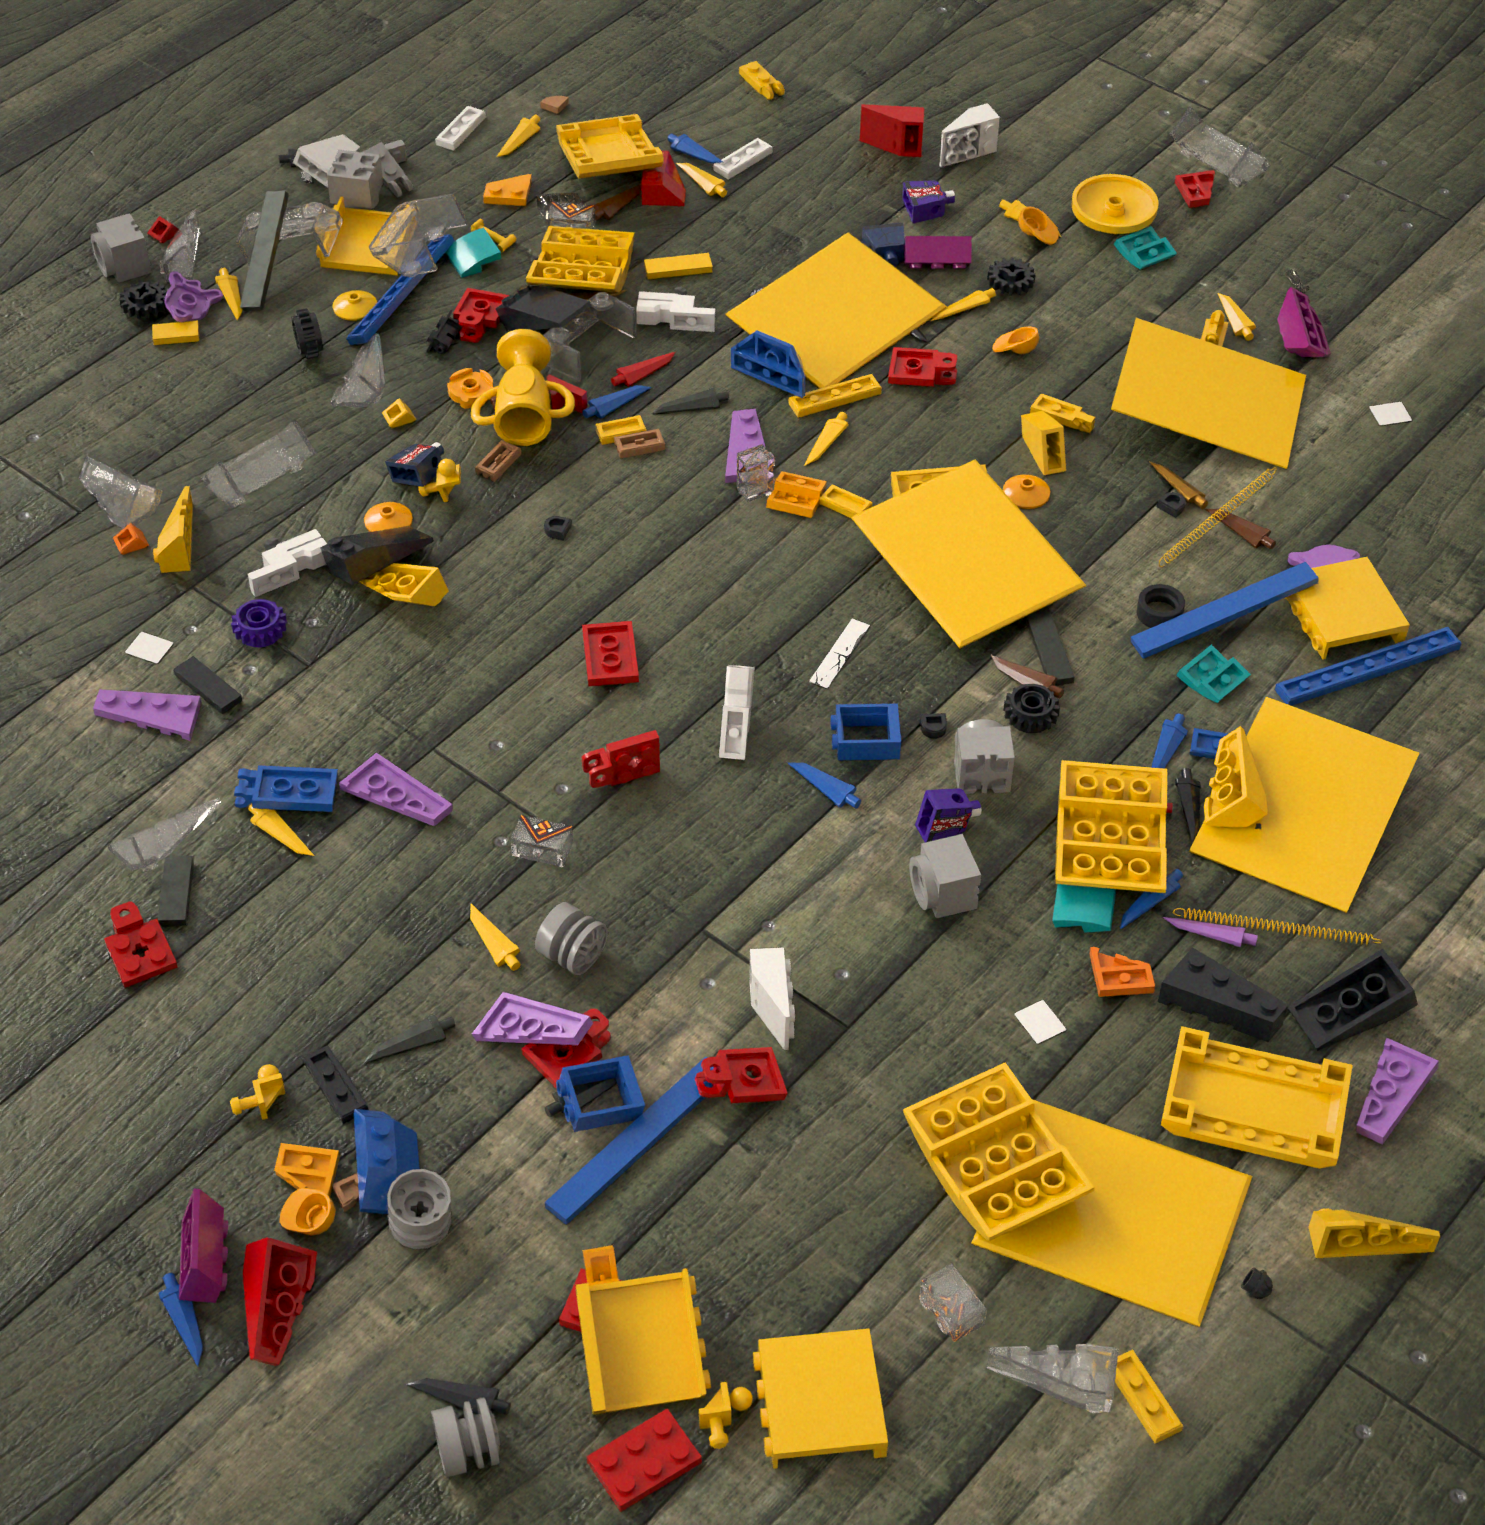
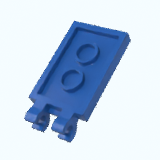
(287, 788)

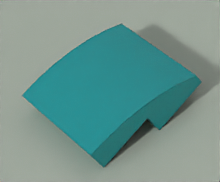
(1144, 248)
(472, 251)
(1213, 674)
(1084, 907)

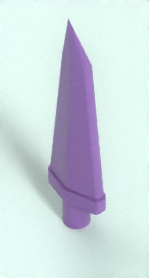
(1223, 933)

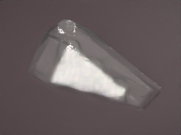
(181, 251)
(364, 379)
(120, 494)
(152, 844)
(1074, 1376)

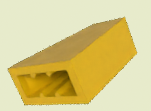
(1045, 441)

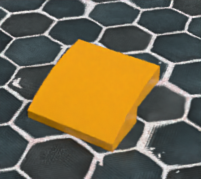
(796, 494)

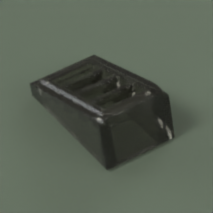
(544, 201)

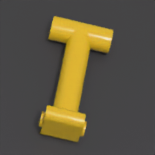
(503, 243)

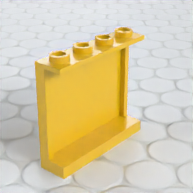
(353, 241)
(1347, 606)
(642, 1342)
(820, 1395)

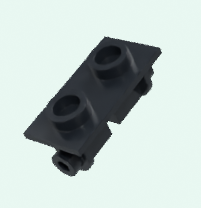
(446, 327)

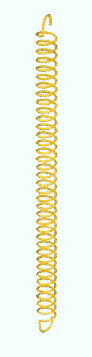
(1217, 512)
(1273, 926)

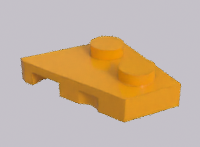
(508, 191)
(307, 1167)

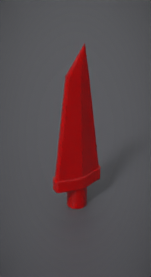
(633, 373)

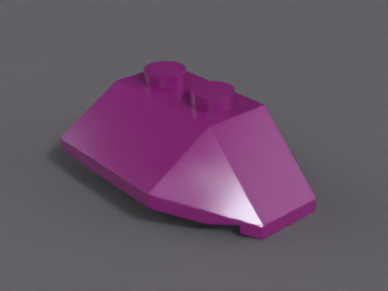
(1301, 327)

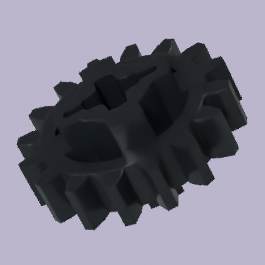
(1011, 276)
(143, 299)

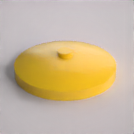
(1114, 204)

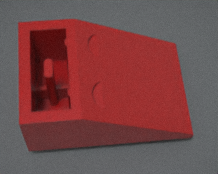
(893, 128)

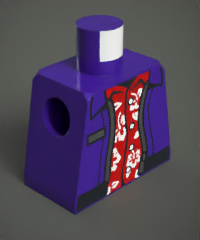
(925, 200)
(945, 813)

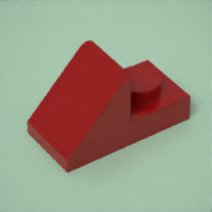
(558, 400)

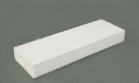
(460, 128)
(743, 158)

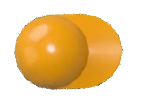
(1038, 224)
(1019, 341)
(308, 1212)

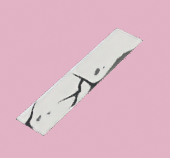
(839, 653)

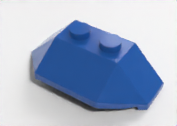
(770, 362)
(382, 1153)

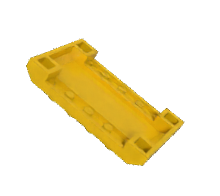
(608, 146)
(1257, 1100)

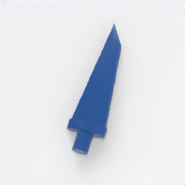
(689, 147)
(606, 404)
(1169, 740)
(832, 787)
(1150, 899)
(183, 1316)

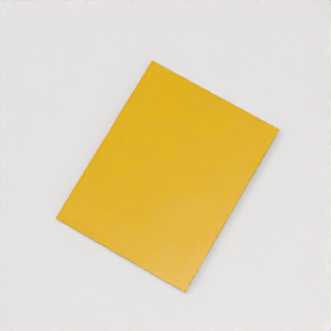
(838, 309)
(1209, 393)
(968, 553)
(1325, 805)
(1148, 1228)

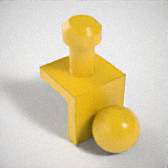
(447, 477)
(266, 1088)
(718, 1412)

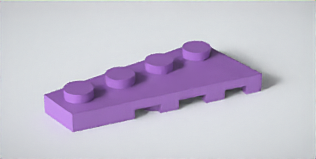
(743, 435)
(161, 711)
(396, 790)
(531, 1021)
(1396, 1084)

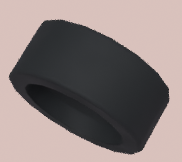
(1159, 593)

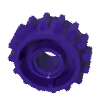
(259, 623)

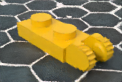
(761, 80)

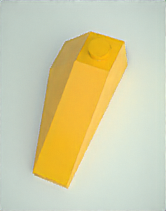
(176, 537)
(409, 584)
(1236, 789)
(1356, 1234)

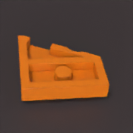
(1120, 975)

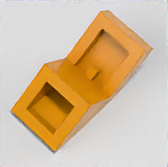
(600, 1265)

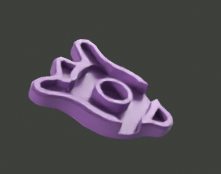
(187, 300)
(1323, 556)

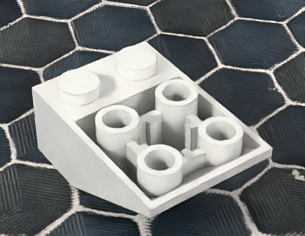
(970, 135)
(773, 992)

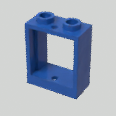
(866, 715)
(617, 1068)

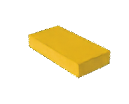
(175, 332)
(608, 430)
(844, 501)

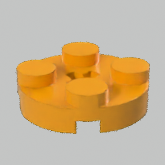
(466, 377)

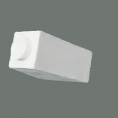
(319, 156)

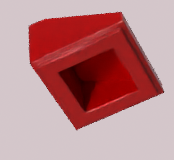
(162, 230)

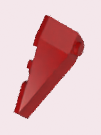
(663, 185)
(274, 1287)

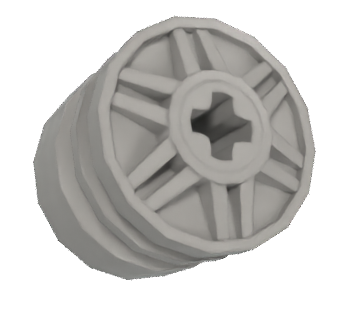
(571, 938)
(414, 1195)
(465, 1437)

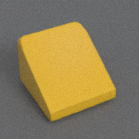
(398, 414)

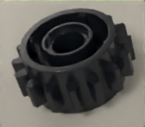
(307, 333)
(1031, 708)

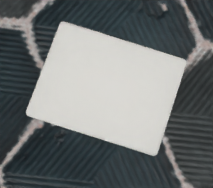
(1390, 413)
(149, 647)
(1040, 1021)

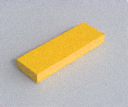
(678, 266)
(1145, 1398)

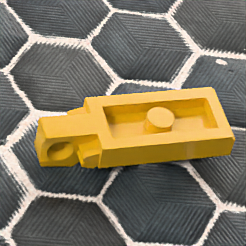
(1064, 413)

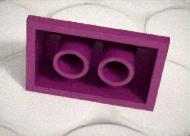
(938, 251)
(202, 1249)

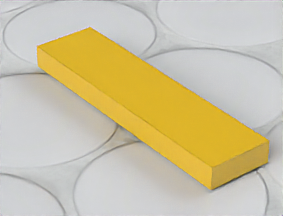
(835, 395)

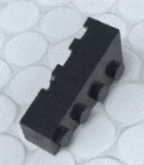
(1223, 996)

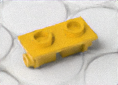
(1215, 328)

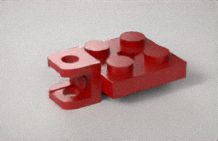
(476, 312)
(929, 367)
(617, 761)
(133, 935)
(545, 1057)
(731, 1076)

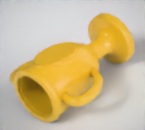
(523, 394)

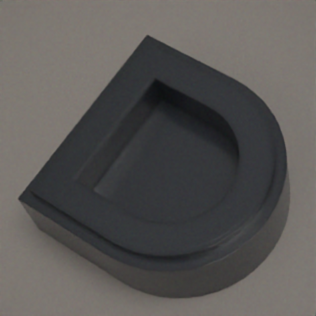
(1172, 503)
(557, 527)
(933, 725)

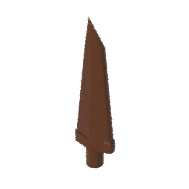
(611, 206)
(1247, 530)
(1028, 676)

